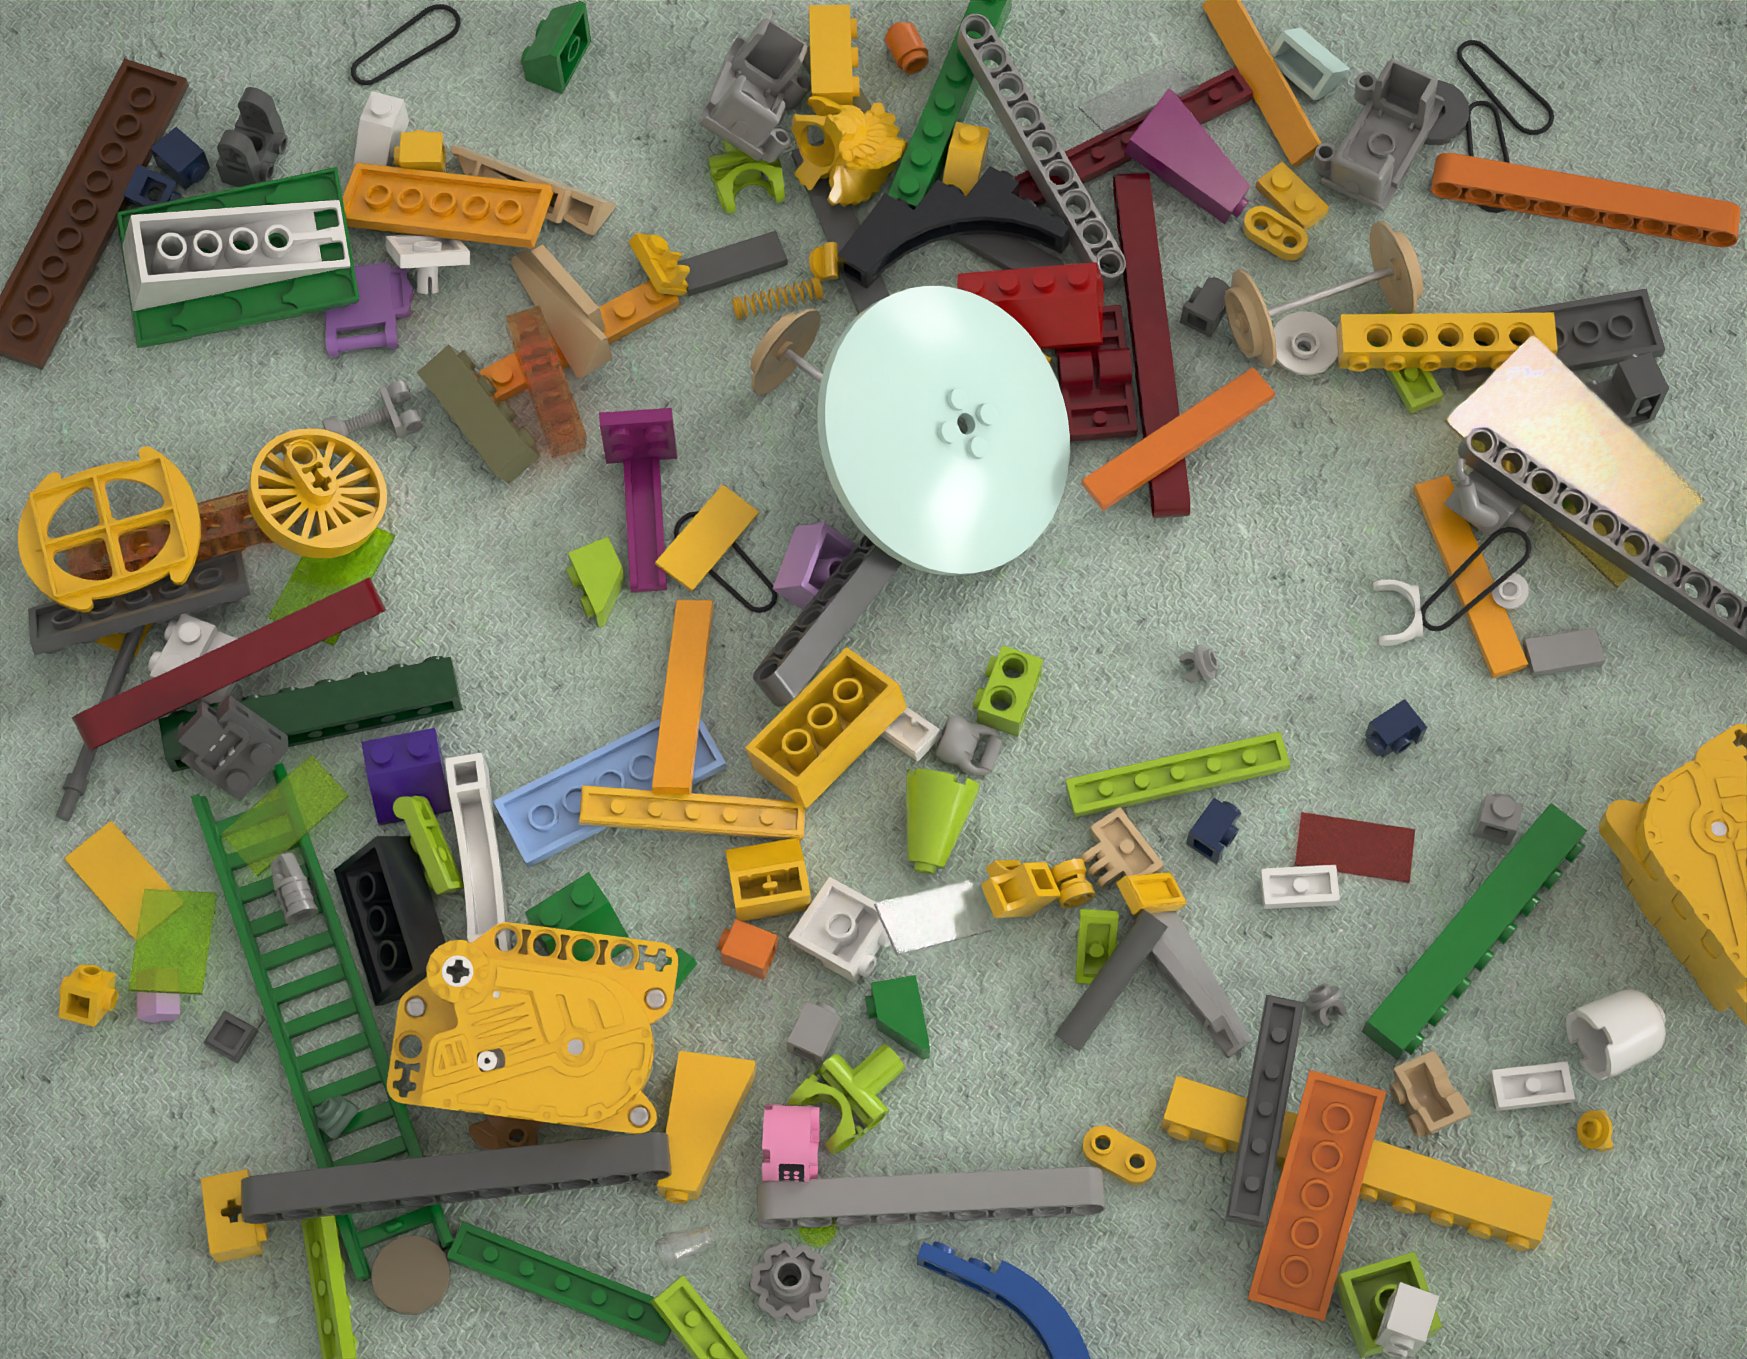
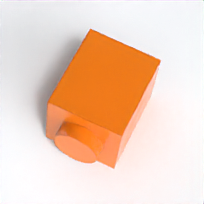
(748, 948)

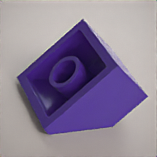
(406, 767)

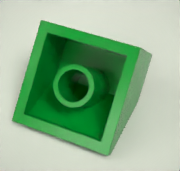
(557, 47)
(577, 908)

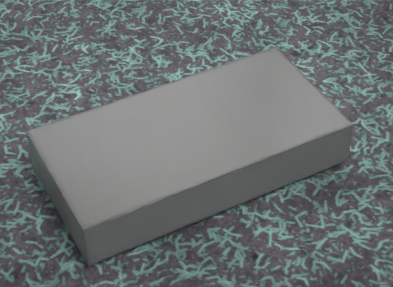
(1563, 652)

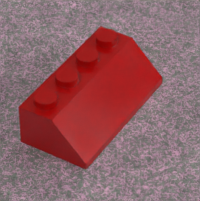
(1052, 303)

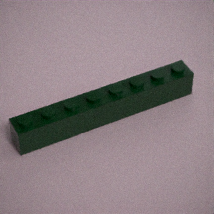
(342, 706)

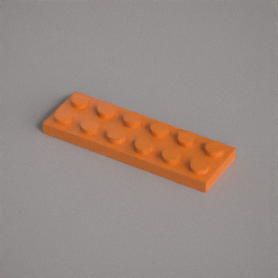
(1316, 1195)

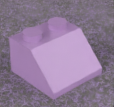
(810, 561)

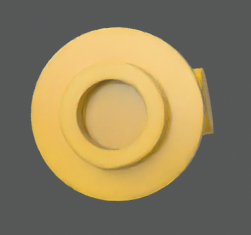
(824, 261)
(1595, 1130)

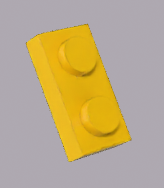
(1292, 196)

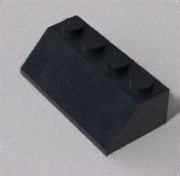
(390, 915)

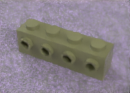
(479, 414)

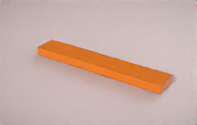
(1178, 439)

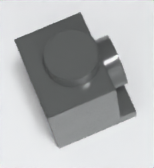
(1205, 307)

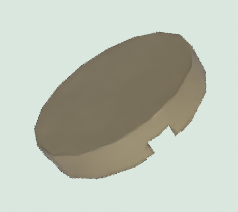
(411, 1275)

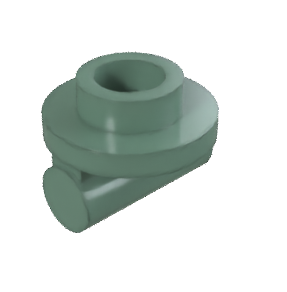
(335, 1115)

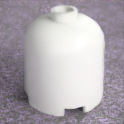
(1616, 1032)

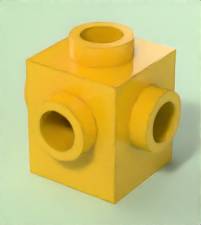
(87, 995)

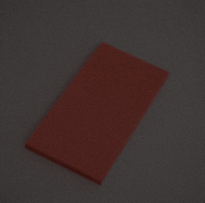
(1355, 847)

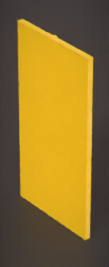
(116, 874)

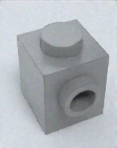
(814, 1032)

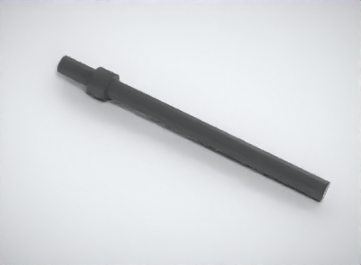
(76, 782)

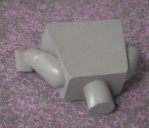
(1486, 503)

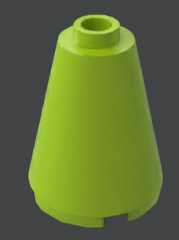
(935, 816)

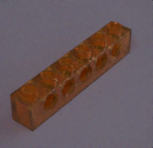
(221, 512)

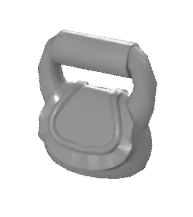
(959, 742)

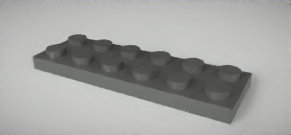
(1590, 333)
(209, 583)

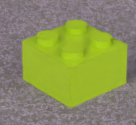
(1366, 1294)

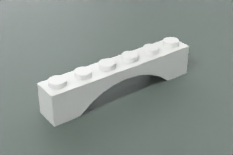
(478, 846)

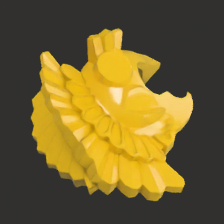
(855, 152)

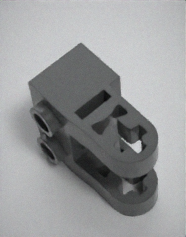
(256, 129)

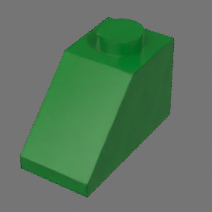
(900, 1013)

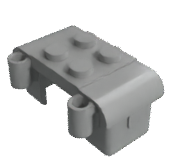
(754, 89)
(1385, 137)

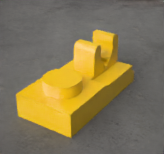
(660, 264)

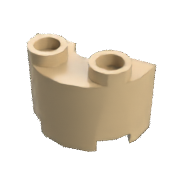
(1427, 1095)

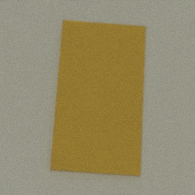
(1575, 434)

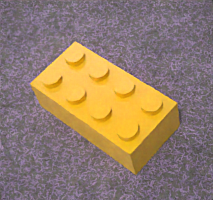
(826, 727)

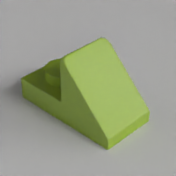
(1094, 942)

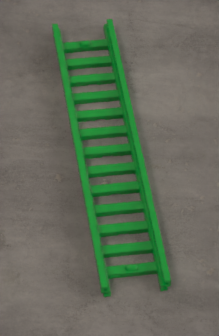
(285, 1031)

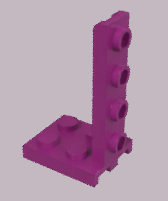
(640, 442)

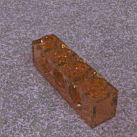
(546, 381)

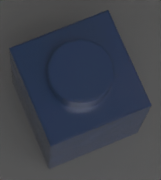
(180, 158)

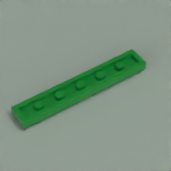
(558, 1282)

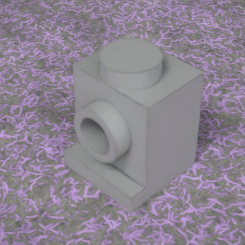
(1501, 813)

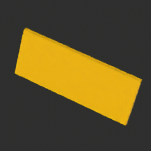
(707, 537)

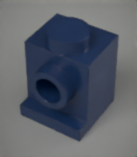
(144, 181)
(1395, 730)
(1214, 830)

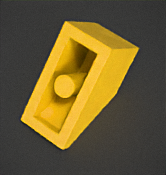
(966, 156)

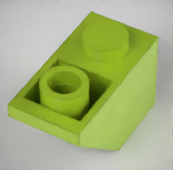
(599, 577)

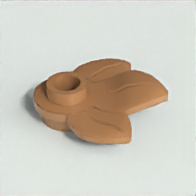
(498, 1132)

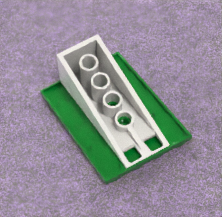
(237, 258)

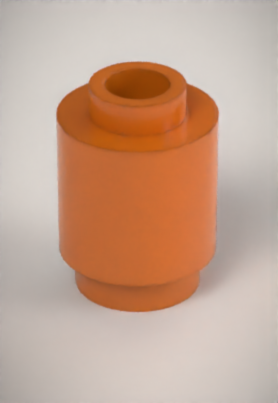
(907, 47)

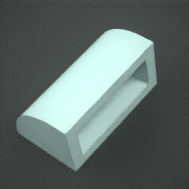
(1307, 63)

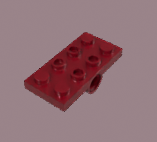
(1099, 384)

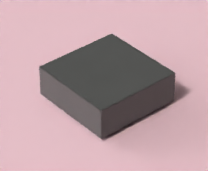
(231, 1037)

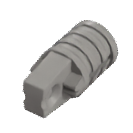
(292, 889)

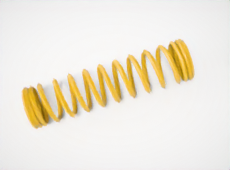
(737, 300)

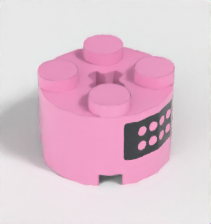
(790, 1142)

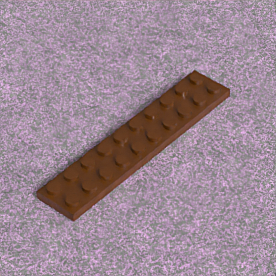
(84, 211)

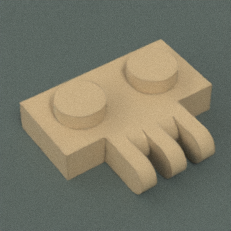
(1119, 849)

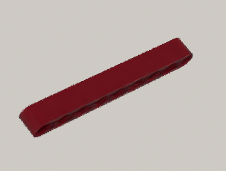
(228, 664)

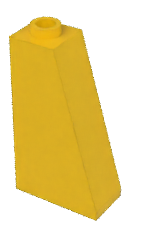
(701, 1115)

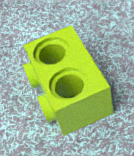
(1014, 691)

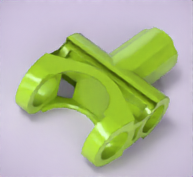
(737, 170)
(851, 1091)

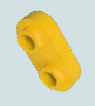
(1276, 233)
(1117, 1157)

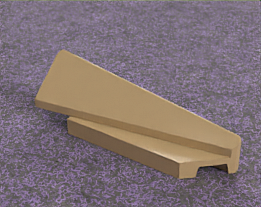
(567, 203)
(567, 309)

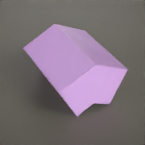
(157, 1006)

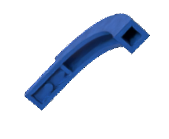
(1015, 1291)

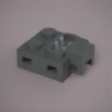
(231, 745)

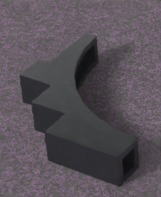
(943, 213)

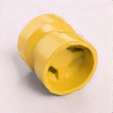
(1072, 883)

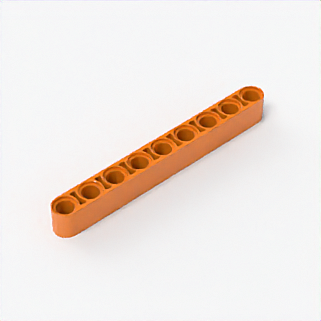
(1586, 200)

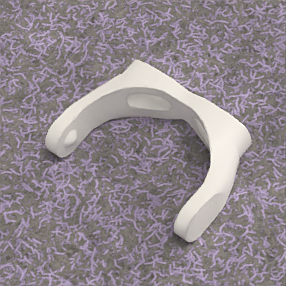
(1411, 593)

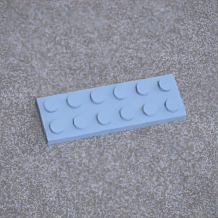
(547, 811)

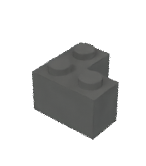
(1634, 390)

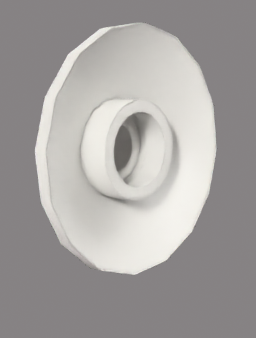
(1310, 331)

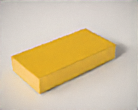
(1151, 892)

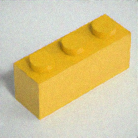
(832, 53)

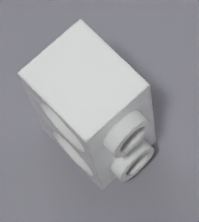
(1406, 1321)

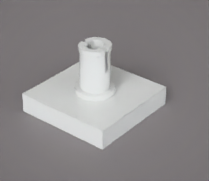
(426, 255)

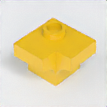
(1018, 888)

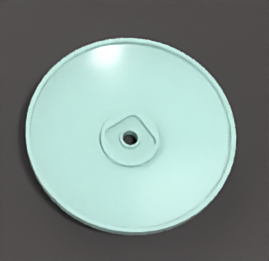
(895, 441)

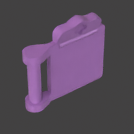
(383, 298)

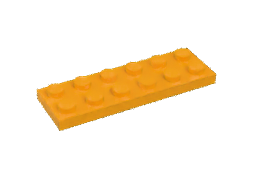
(446, 205)

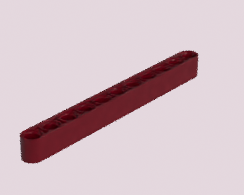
(1149, 332)

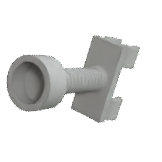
(395, 393)

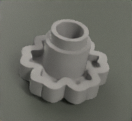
(795, 1301)

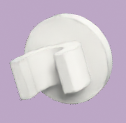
(1511, 592)

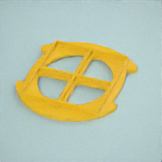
(175, 558)

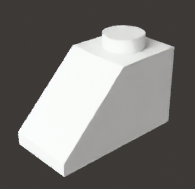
(380, 129)

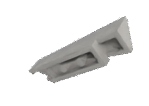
(1193, 982)

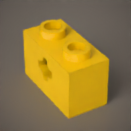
(227, 1238)

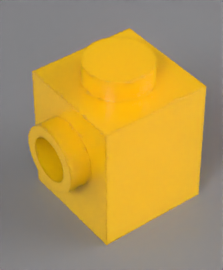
(421, 151)

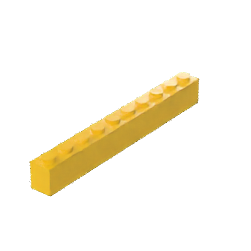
(1391, 1174)

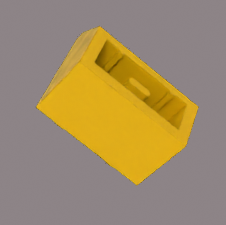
(768, 879)

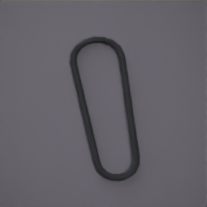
(411, 58)
(1515, 76)
(1501, 137)
(725, 584)
(1486, 591)

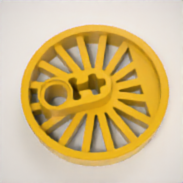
(316, 491)

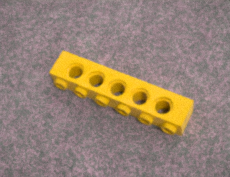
(1427, 331)

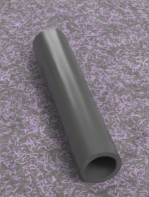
(1111, 980)

